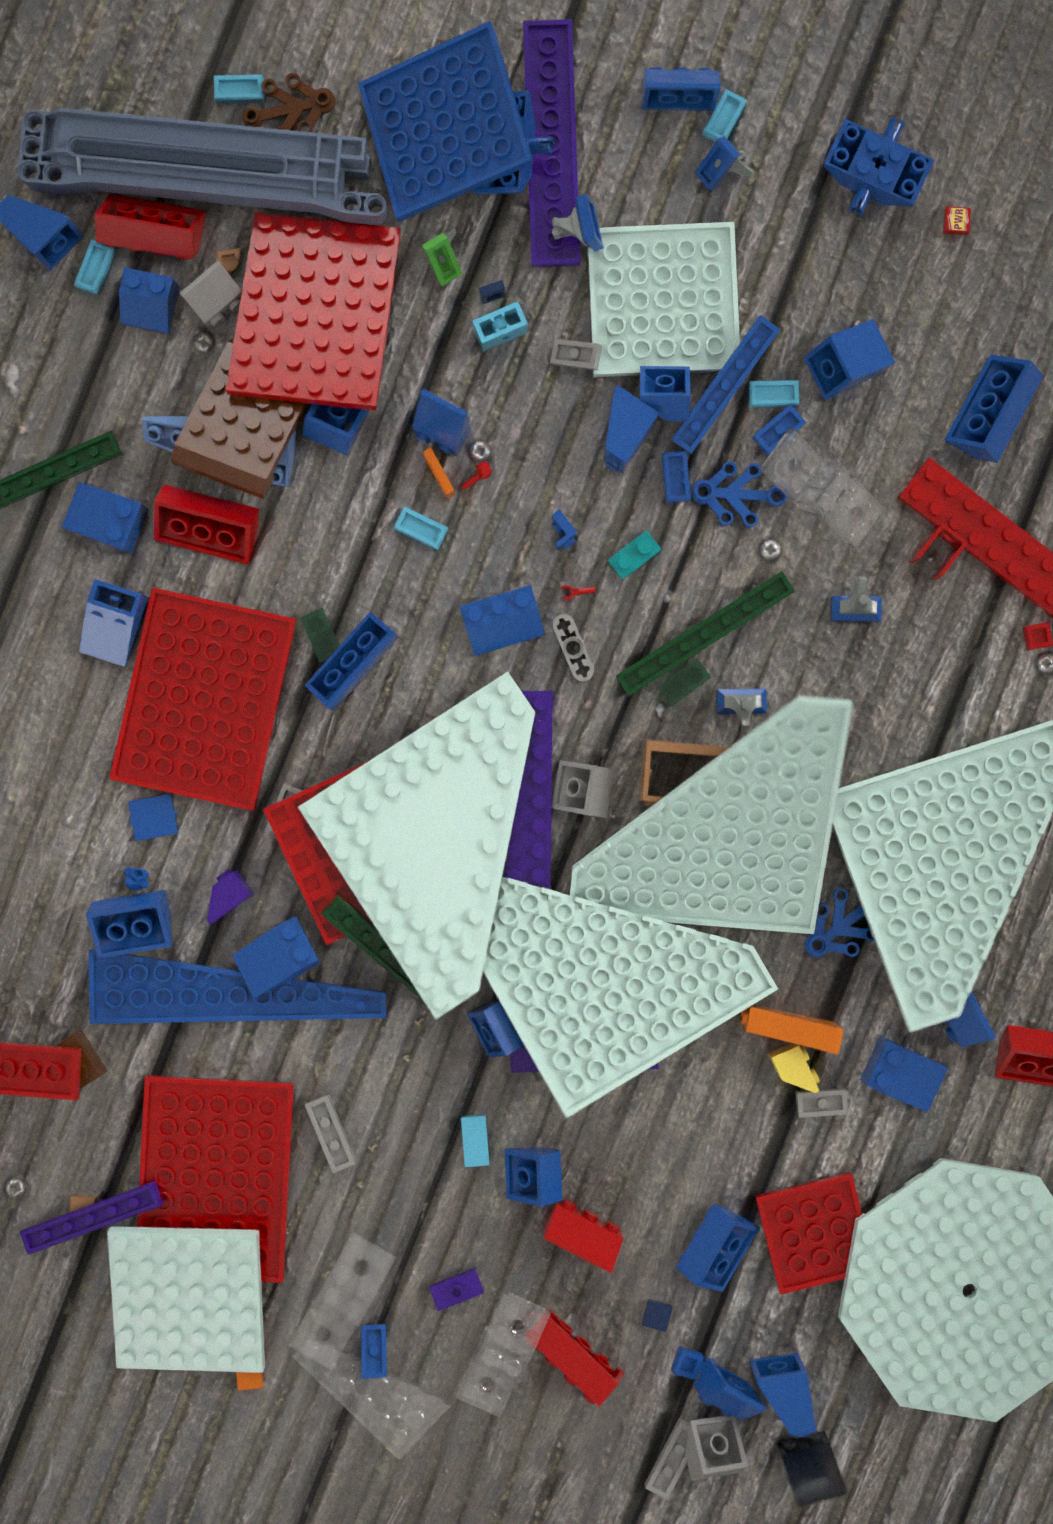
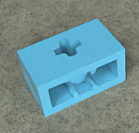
(500, 326)

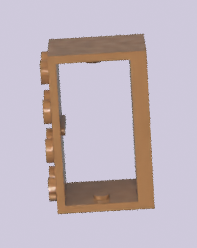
(670, 748)

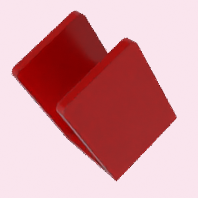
(957, 543)

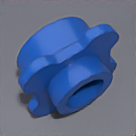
(136, 878)

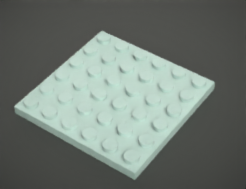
(664, 297)
(187, 1299)

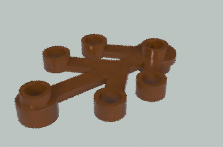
(292, 106)

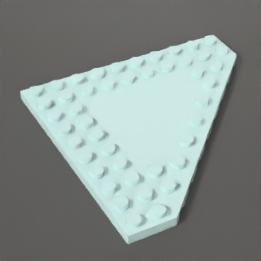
(430, 835)
(737, 837)
(942, 859)
(609, 988)

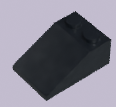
(811, 1469)

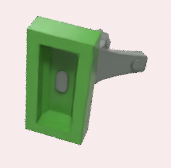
(442, 256)

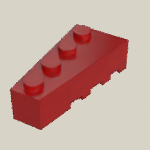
(577, 1361)

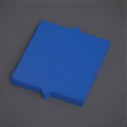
(153, 817)

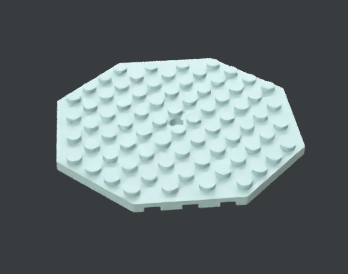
(908, 1279)

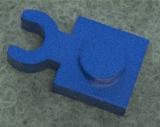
(689, 1363)

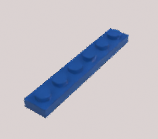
(725, 384)

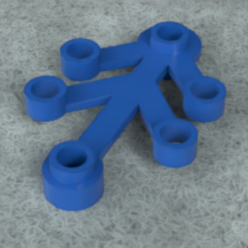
(734, 494)
(840, 926)

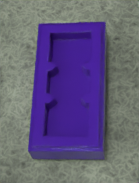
(456, 1289)

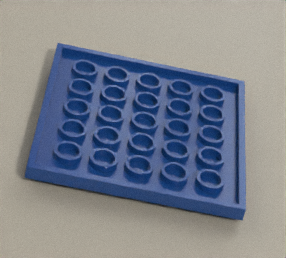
(445, 122)

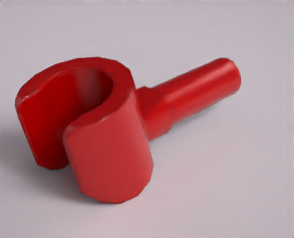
(484, 471)
(575, 592)

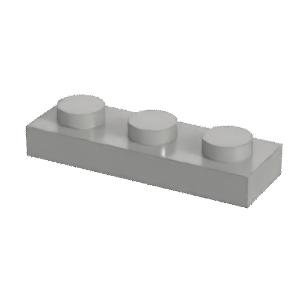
(330, 1133)
(670, 1462)

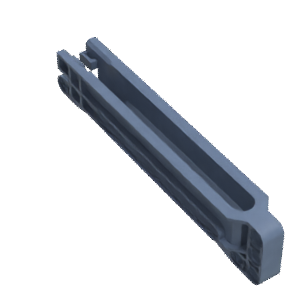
(197, 162)

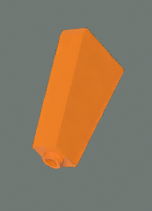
(792, 1028)

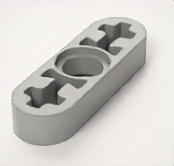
(585, 662)

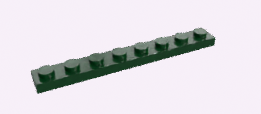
(705, 633)

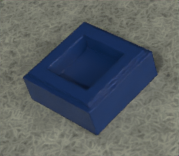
(492, 292)
(657, 1315)

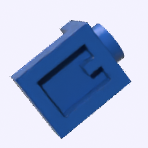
(562, 525)

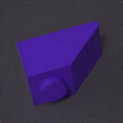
(227, 894)

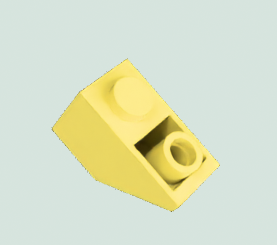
(792, 1067)

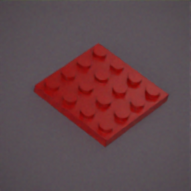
(809, 1230)

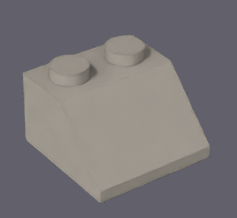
(213, 296)
(583, 789)
(714, 1447)

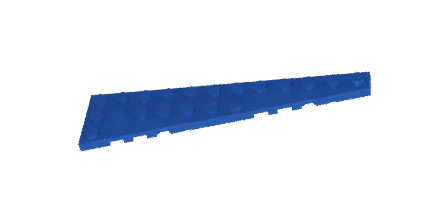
(163, 991)

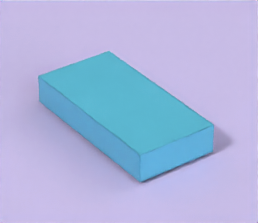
(238, 89)
(724, 116)
(94, 267)
(773, 393)
(421, 528)
(475, 1140)

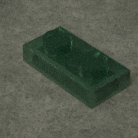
(320, 634)
(684, 682)

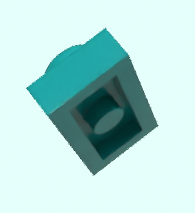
(634, 555)

